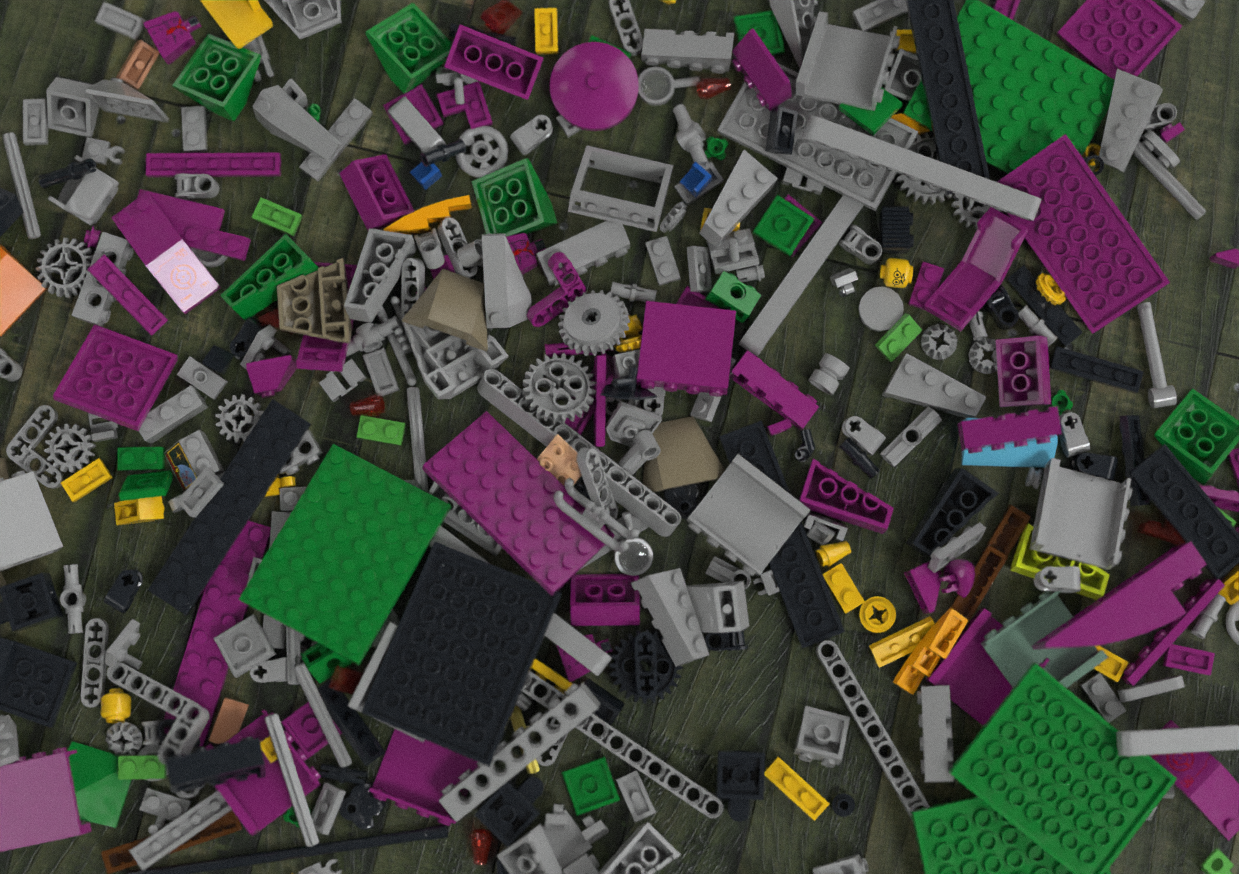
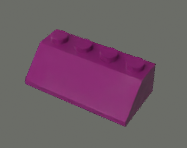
(493, 62)

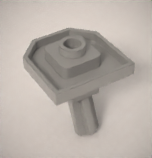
(629, 421)

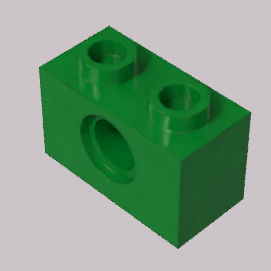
(722, 298)
(323, 662)

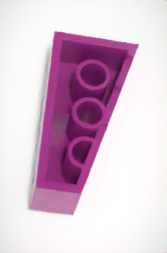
(774, 390)
(1009, 430)
(843, 500)

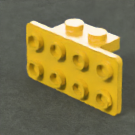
(239, 19)

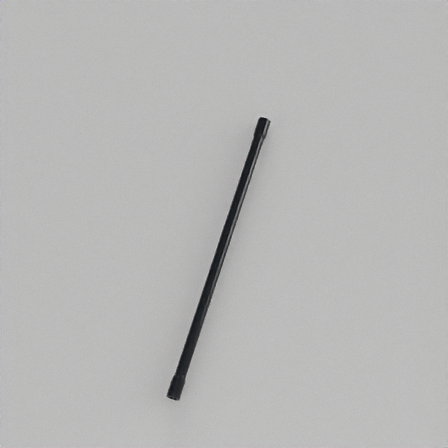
(427, 833)

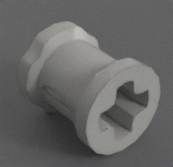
(151, 732)

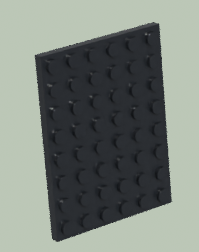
(461, 654)

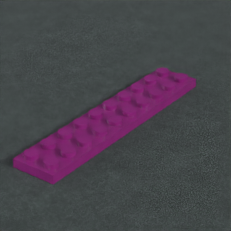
(203, 665)

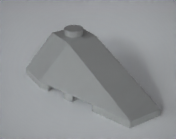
(796, 23)
(292, 123)
(505, 289)

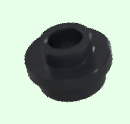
(836, 805)

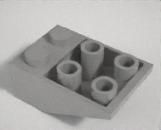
(720, 606)

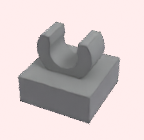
(843, 279)
(769, 582)
(557, 820)
(594, 829)

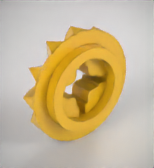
(1050, 289)
(629, 343)
(887, 618)

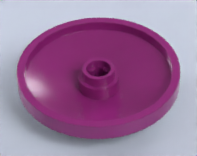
(594, 86)

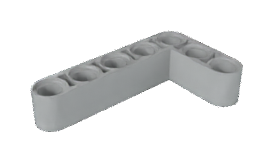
(166, 702)

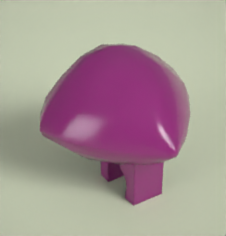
(960, 577)

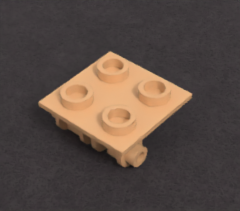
(560, 460)

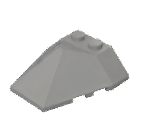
(307, 16)
(448, 362)

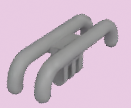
(399, 341)
(594, 518)

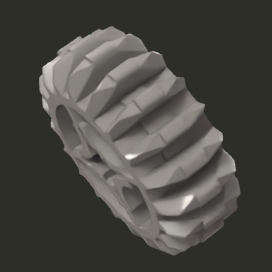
(64, 250)

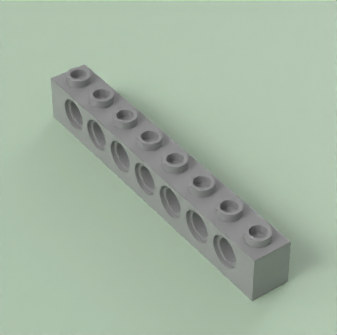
(586, 704)

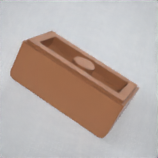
(138, 64)
(228, 720)

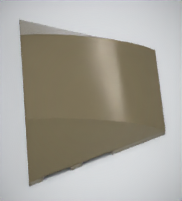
(316, 304)
(453, 307)
(683, 459)

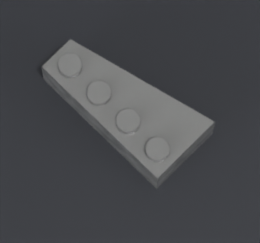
(688, 50)
(1127, 117)
(741, 193)
(377, 272)
(927, 386)
(673, 615)
(937, 732)
(641, 853)
(530, 855)

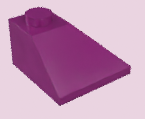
(271, 374)
(924, 586)

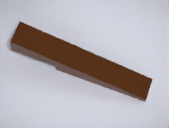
(992, 560)
(121, 857)

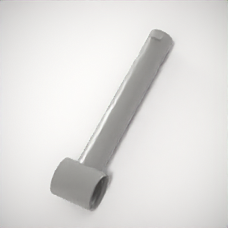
(1160, 394)

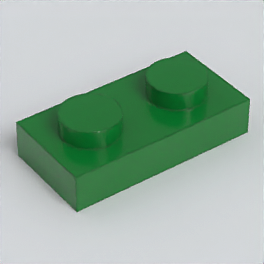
(141, 458)

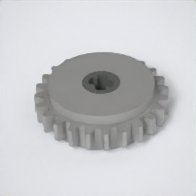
(594, 322)

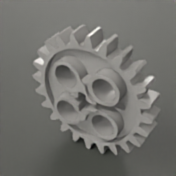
(914, 186)
(546, 401)

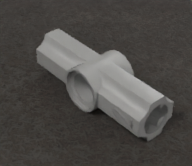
(920, 426)

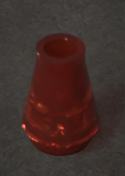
(712, 87)
(369, 406)
(480, 843)

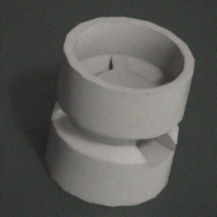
(829, 373)

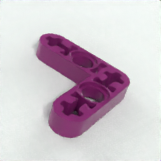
(566, 288)

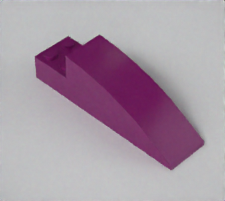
(1133, 606)

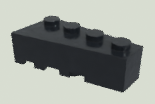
(950, 510)
(216, 765)

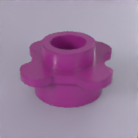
(92, 237)

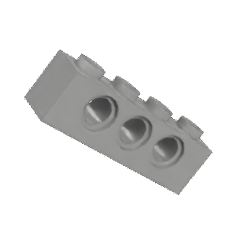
(84, 309)

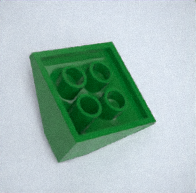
(409, 46)
(219, 76)
(513, 200)
(1199, 435)
(96, 784)

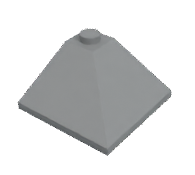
(122, 99)

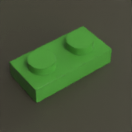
(277, 216)
(898, 337)
(381, 430)
(140, 767)

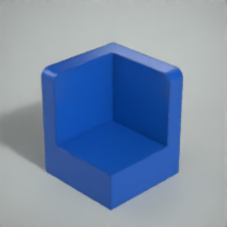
(426, 175)
(696, 180)

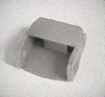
(87, 196)

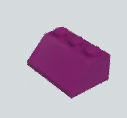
(761, 71)
(376, 191)
(1023, 371)
(604, 600)

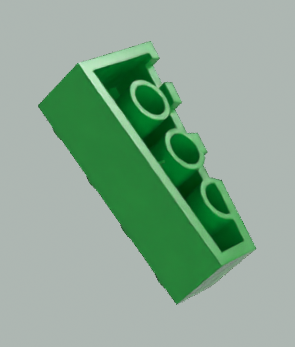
(259, 283)

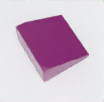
(1227, 258)

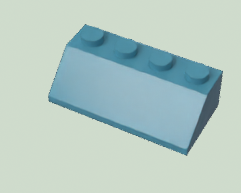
(1033, 455)

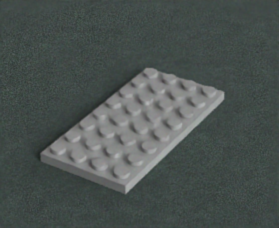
(850, 176)

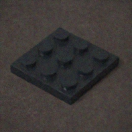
(35, 683)

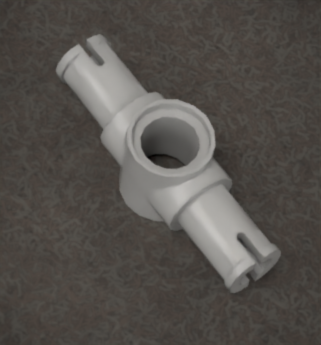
(690, 135)
(370, 336)
(73, 611)

